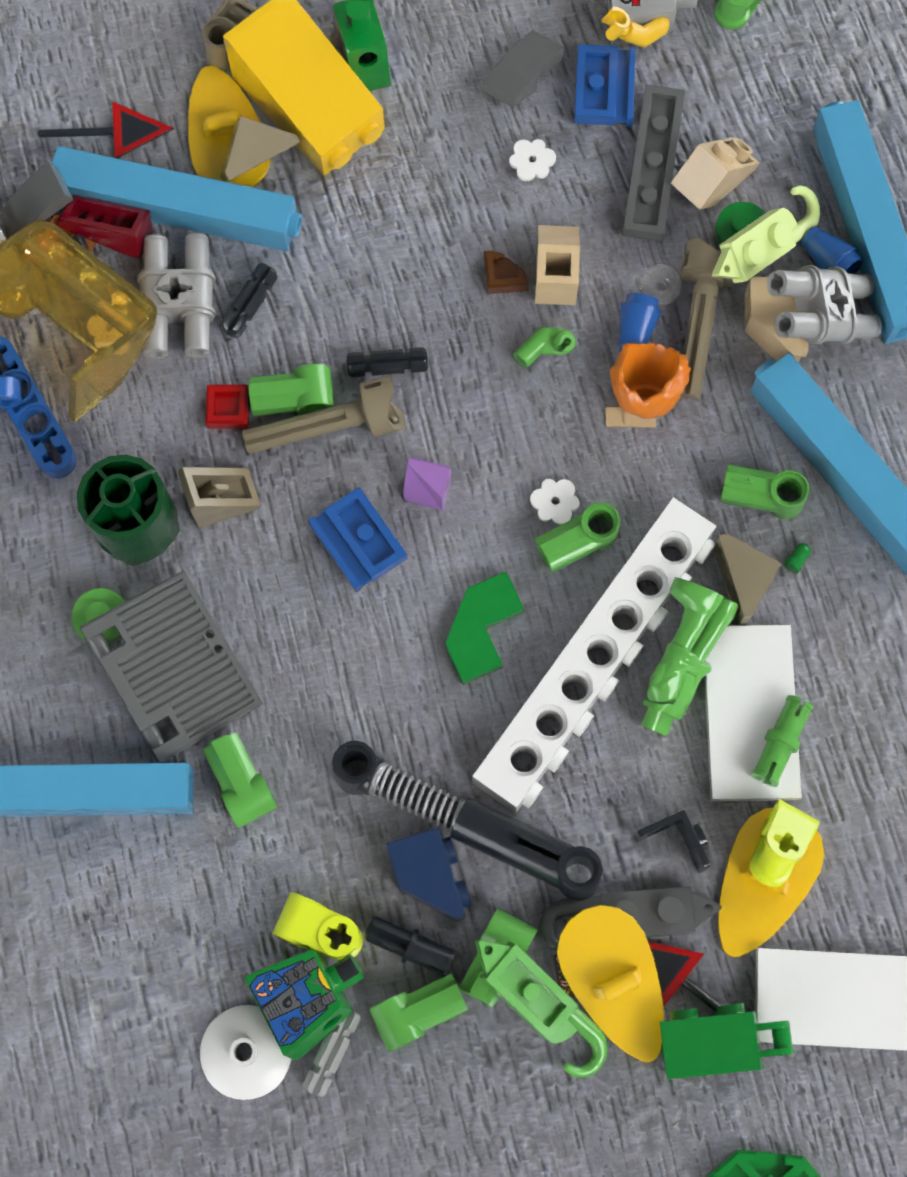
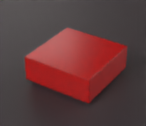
(227, 407)

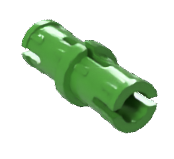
(782, 741)

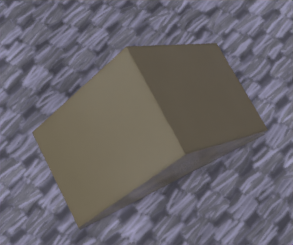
(253, 145)
(218, 493)
(744, 574)

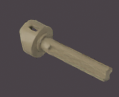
(697, 269)
(372, 408)

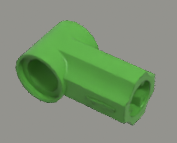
(299, 392)
(759, 490)
(575, 539)
(243, 788)
(500, 930)
(409, 1015)

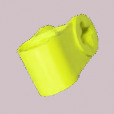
(782, 843)
(311, 926)

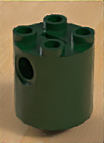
(127, 509)

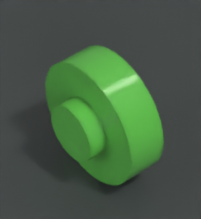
(92, 605)

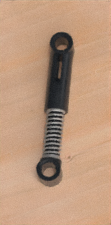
(472, 822)

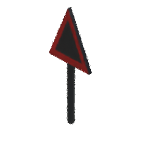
(129, 130)
(672, 969)

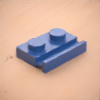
(604, 85)
(358, 539)

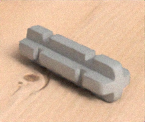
(330, 1056)

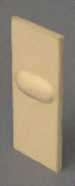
(620, 418)

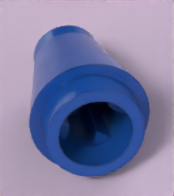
(831, 251)
(638, 318)

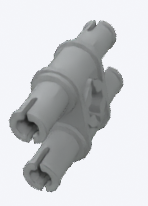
(194, 298)
(824, 305)

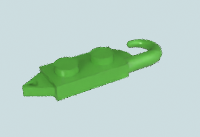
(540, 1001)

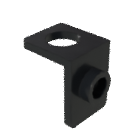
(692, 836)

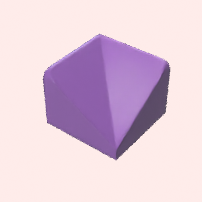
(426, 483)

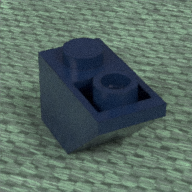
(426, 875)

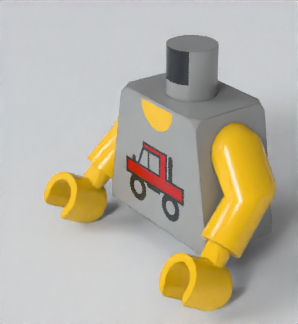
(642, 20)

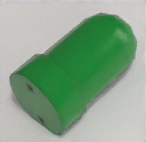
(797, 558)

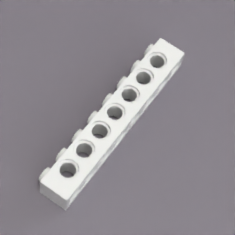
(676, 528)

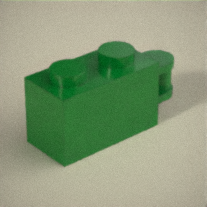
(719, 1042)

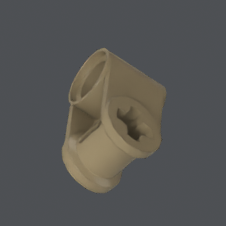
(224, 19)

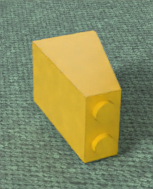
(303, 83)

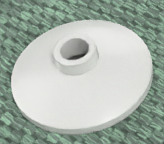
(242, 1078)

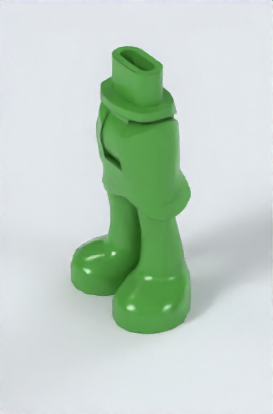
(684, 662)

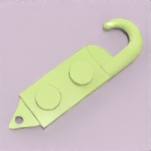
(765, 239)

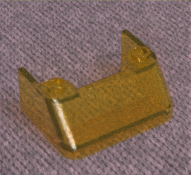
(84, 297)

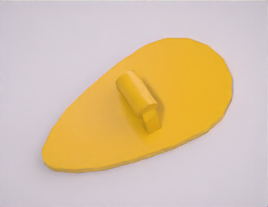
(213, 110)
(752, 909)
(614, 977)

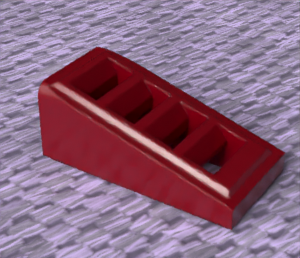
(121, 225)

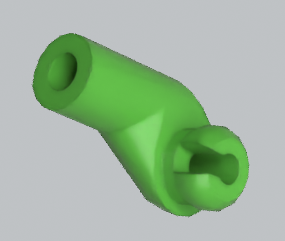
(545, 342)

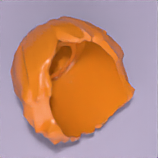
(649, 379)

